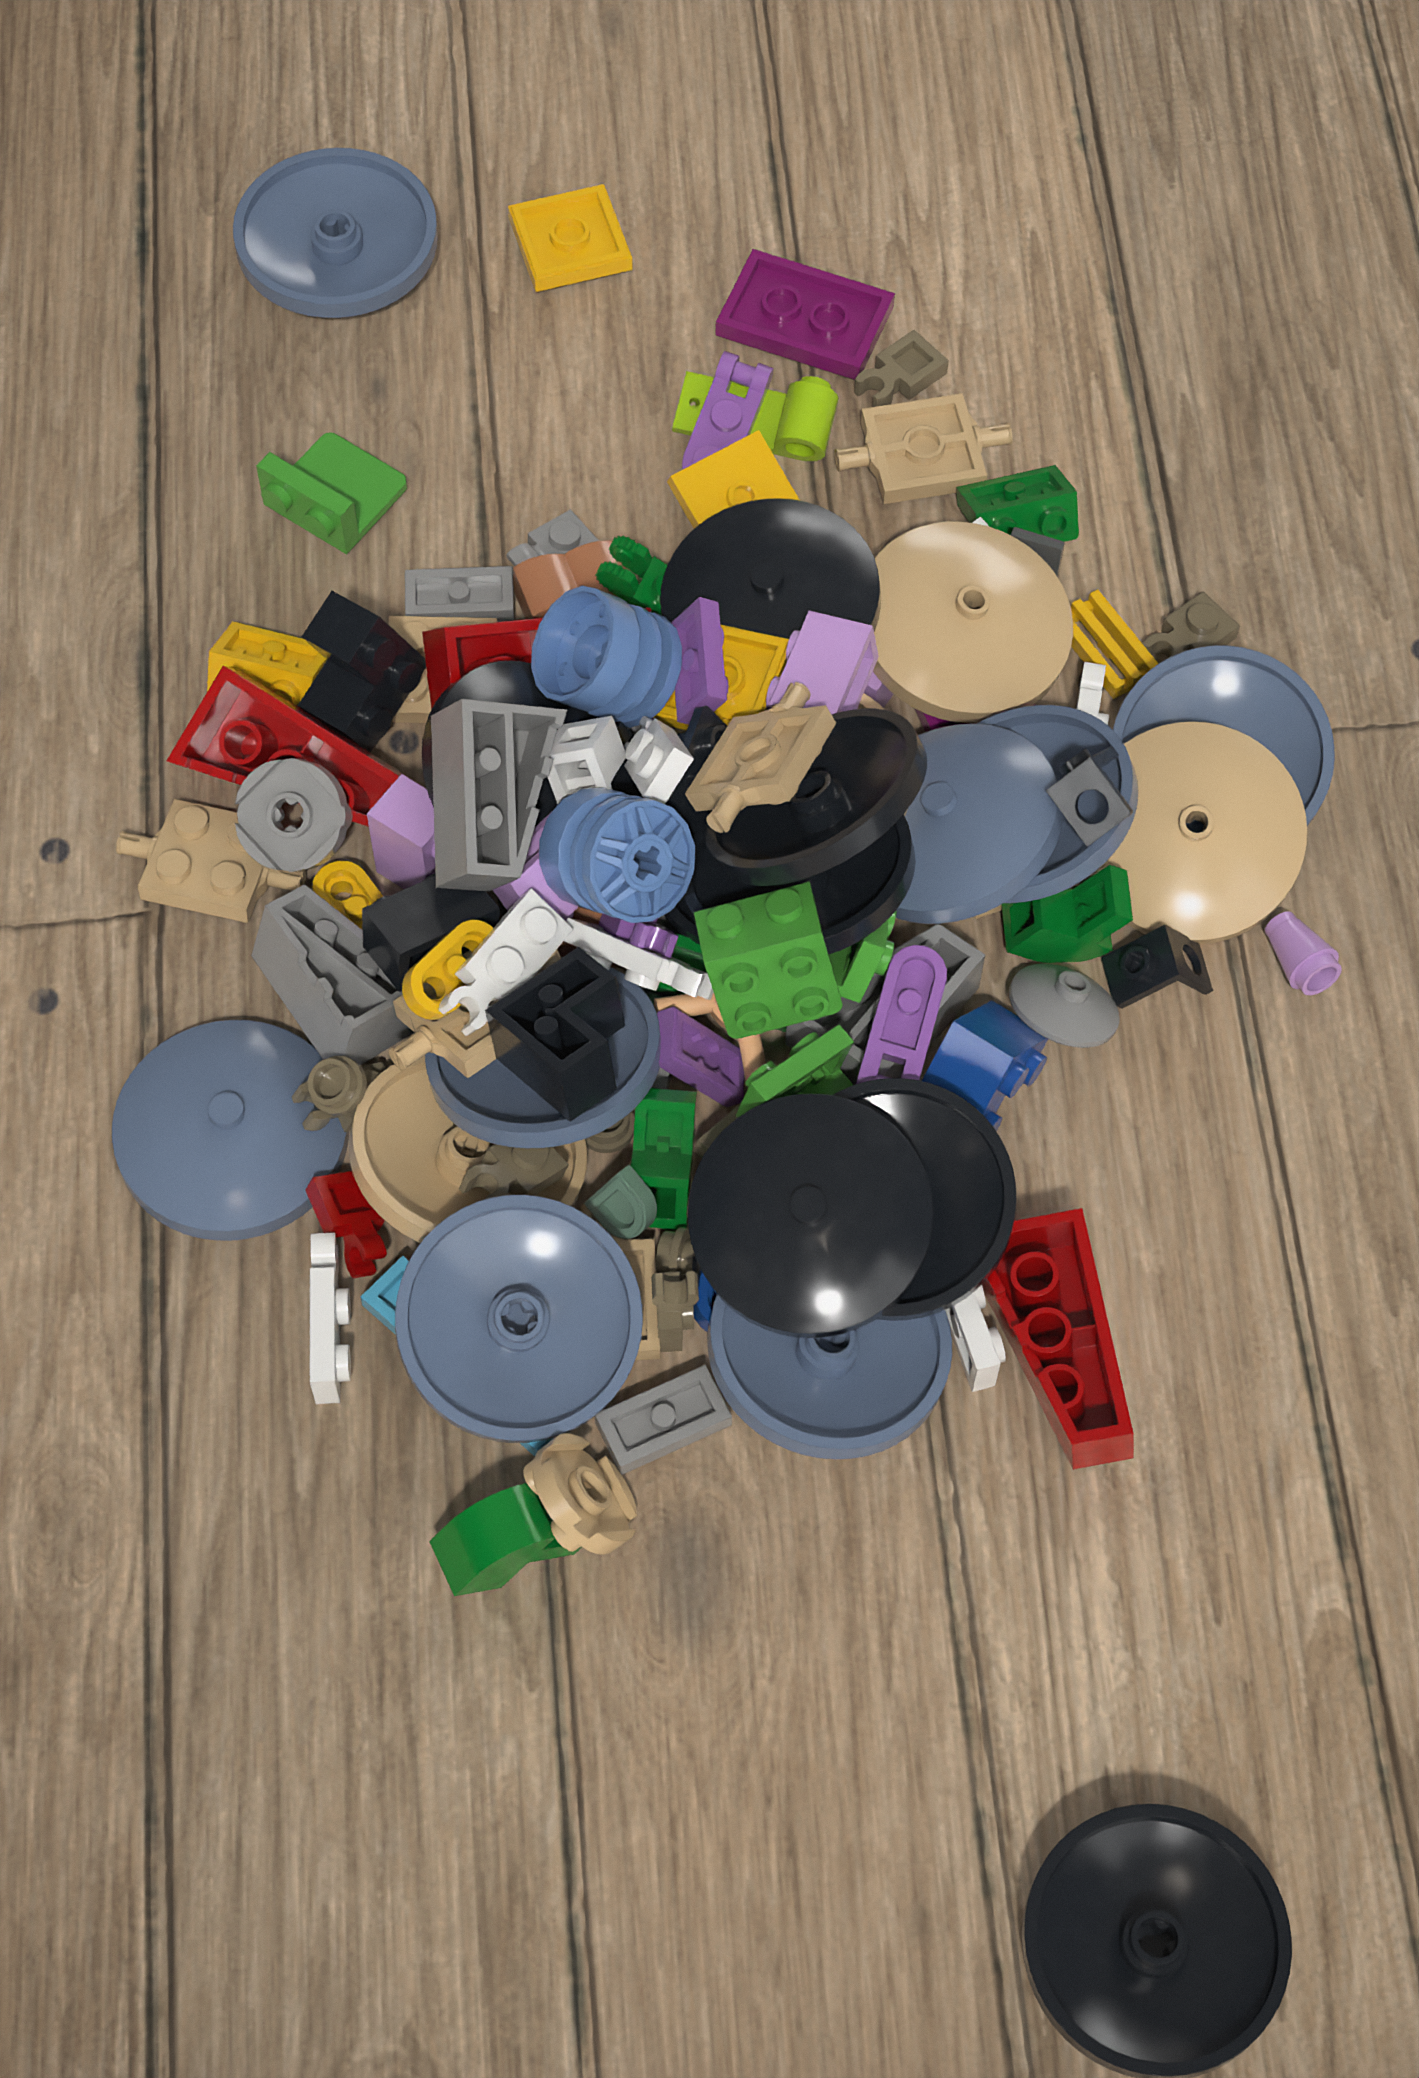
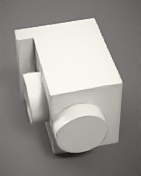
(585, 756)

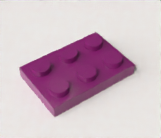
(805, 314)

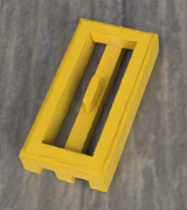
(1114, 641)

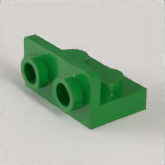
(1028, 500)

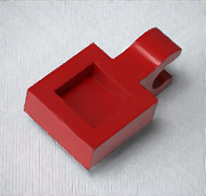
(348, 1214)

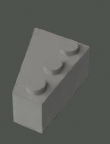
(487, 787)
(964, 974)
(327, 977)

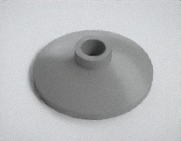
(1064, 1005)

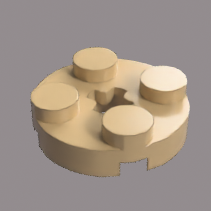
(582, 1496)

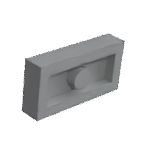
(460, 592)
(663, 1419)

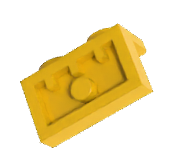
(269, 657)

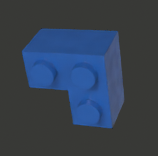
(987, 1058)

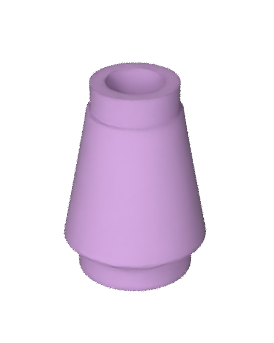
(1304, 956)

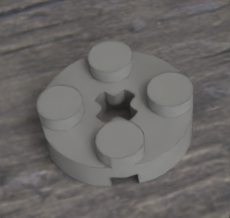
(324, 815)

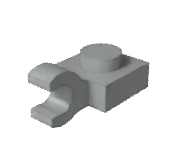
(553, 538)

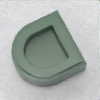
(624, 1205)

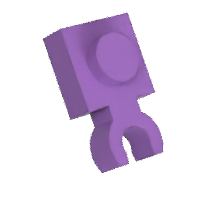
(642, 935)

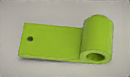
(790, 422)

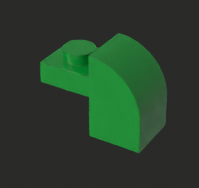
(1072, 923)
(665, 1151)
(495, 1540)

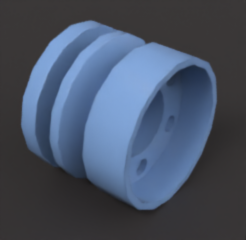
(606, 656)
(617, 854)

